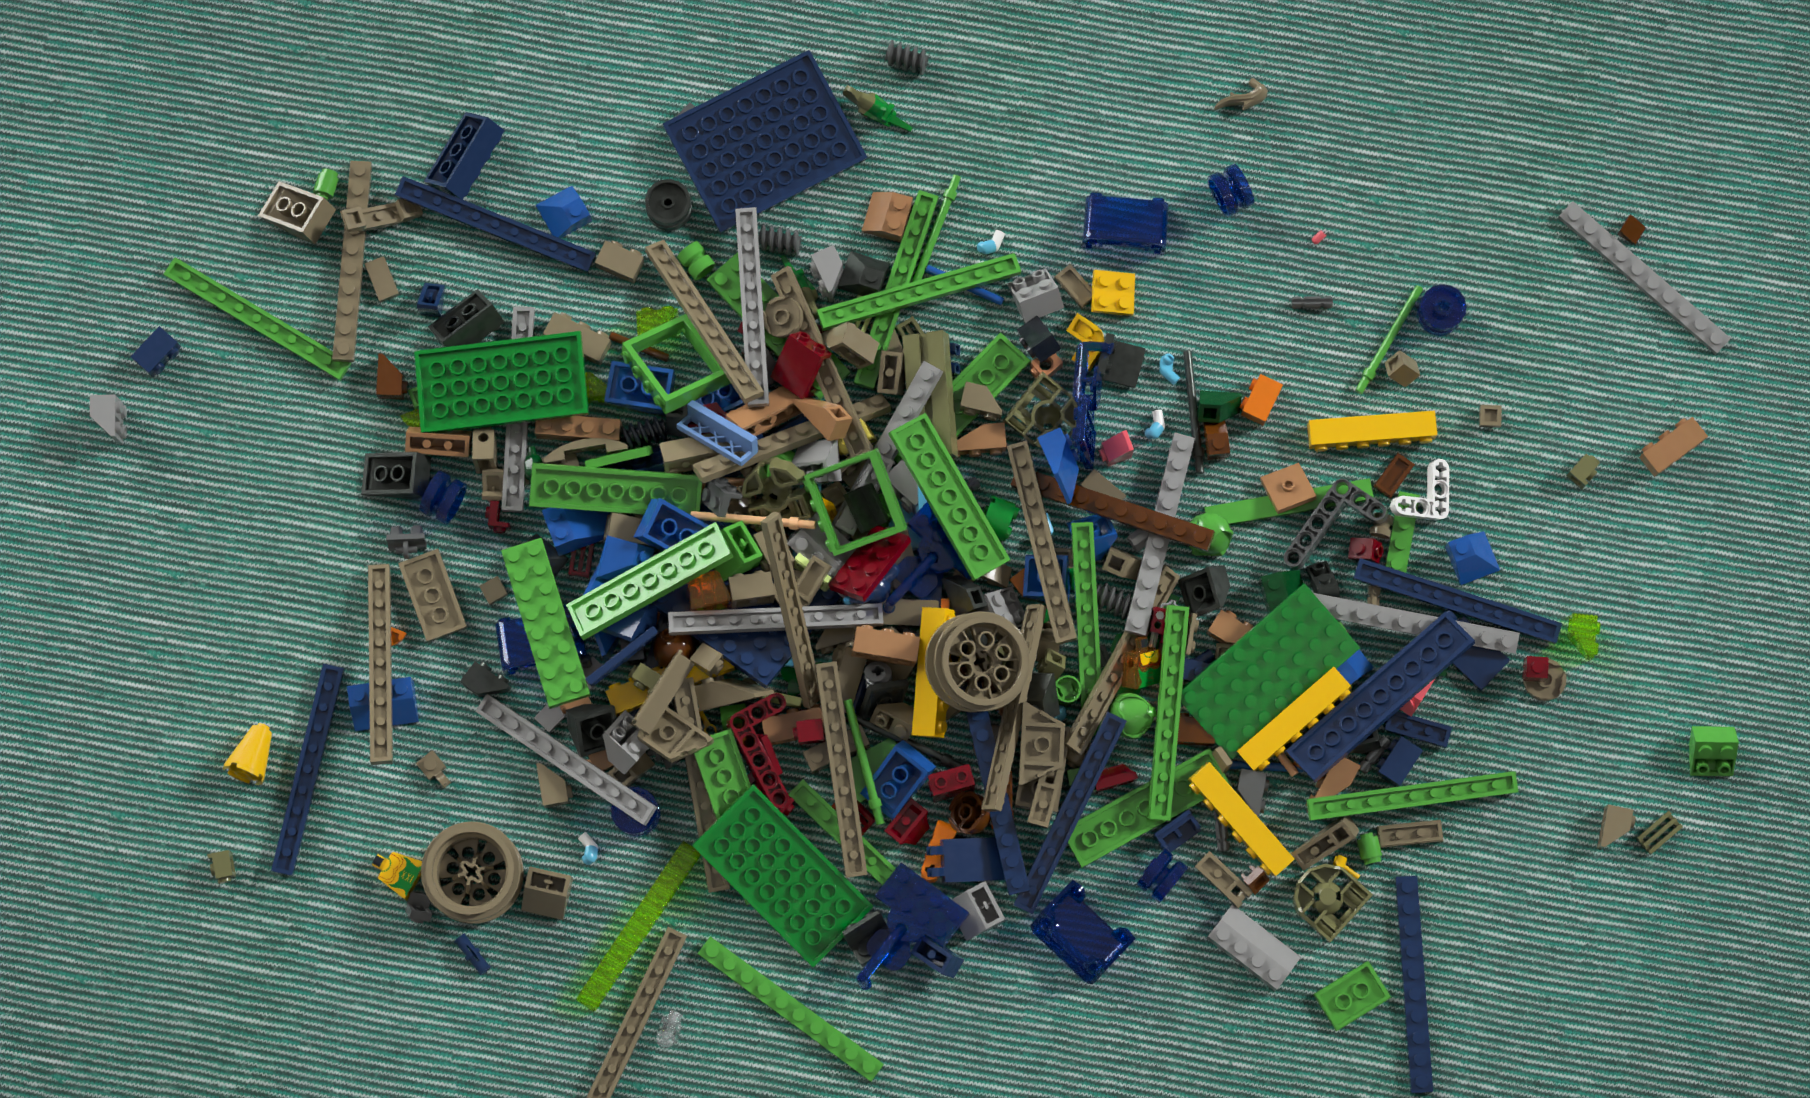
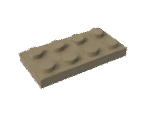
(432, 595)

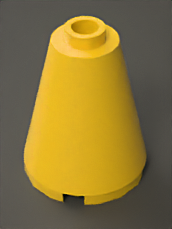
(251, 755)

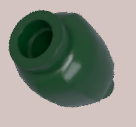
(531, 458)

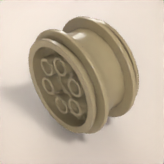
(946, 676)
(437, 862)

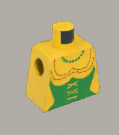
(399, 872)

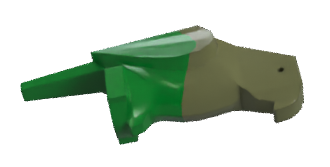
(875, 108)
(806, 286)

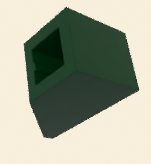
(1218, 406)

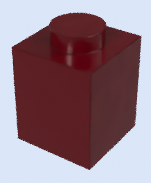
(1535, 668)
(809, 731)

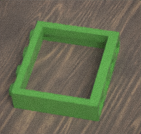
(683, 396)
(825, 523)

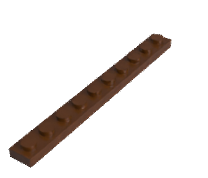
(1127, 513)

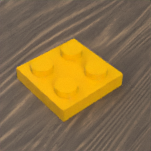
(1113, 292)

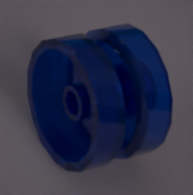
(1230, 190)
(1444, 321)
(443, 497)
(630, 825)
(1159, 873)

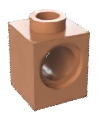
(1054, 361)

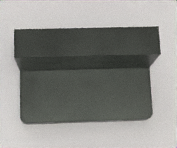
(866, 507)

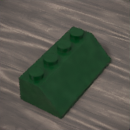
(1278, 587)

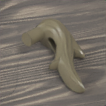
(1246, 100)

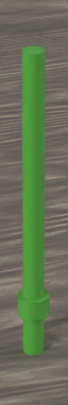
(949, 196)
(1369, 373)
(875, 801)

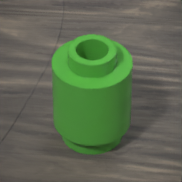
(326, 183)
(1369, 848)

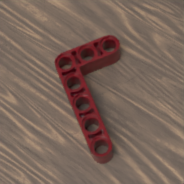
(757, 748)

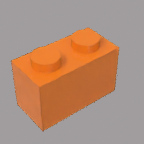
(1261, 399)

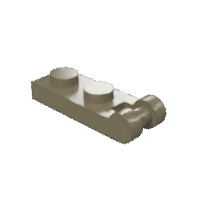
(1044, 799)
(1223, 879)

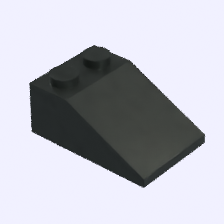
(396, 474)

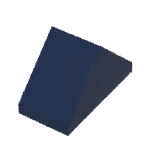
(431, 299)

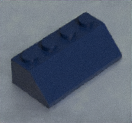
(464, 155)

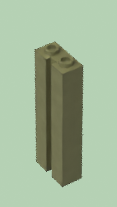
(935, 350)

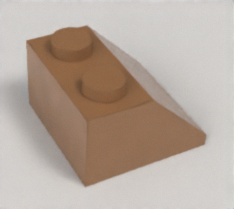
(888, 215)

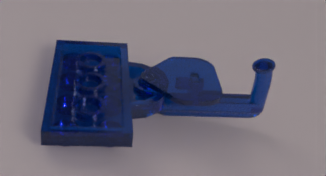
(1087, 404)
(920, 572)
(913, 905)

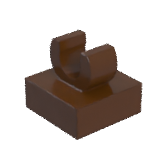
(1256, 879)

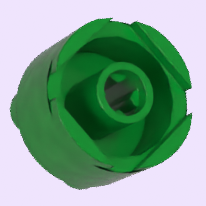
(1000, 515)

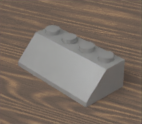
(812, 542)
(1253, 947)

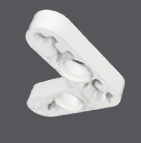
(1428, 504)

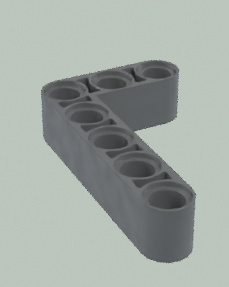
(1329, 518)

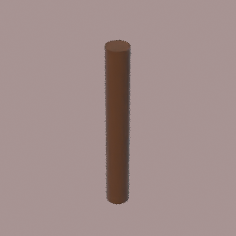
(649, 351)

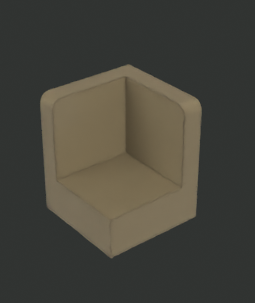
(1402, 368)

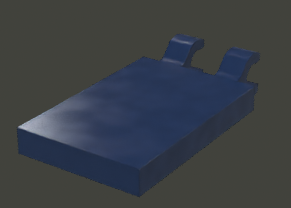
(1478, 663)
(967, 860)

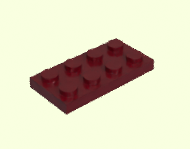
(869, 565)

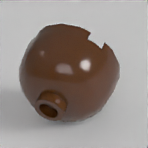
(667, 645)
(967, 813)

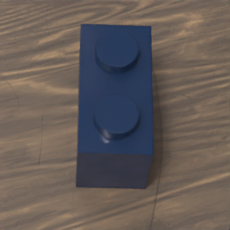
(156, 352)
(1399, 761)
(938, 958)

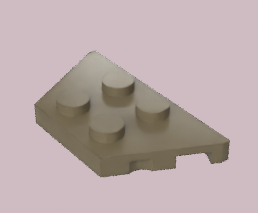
(675, 737)
(1040, 744)

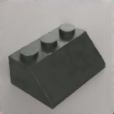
(467, 321)

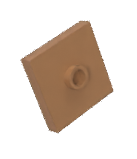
(1288, 488)

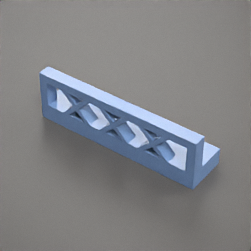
(723, 432)

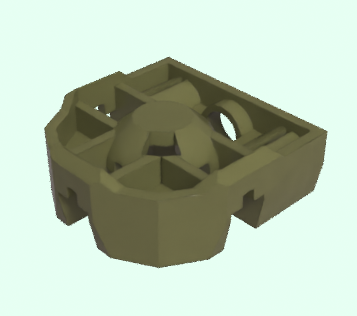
(1053, 414)
(780, 483)
(1353, 895)

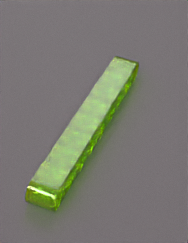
(638, 926)

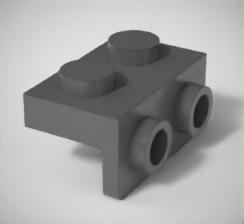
(718, 495)

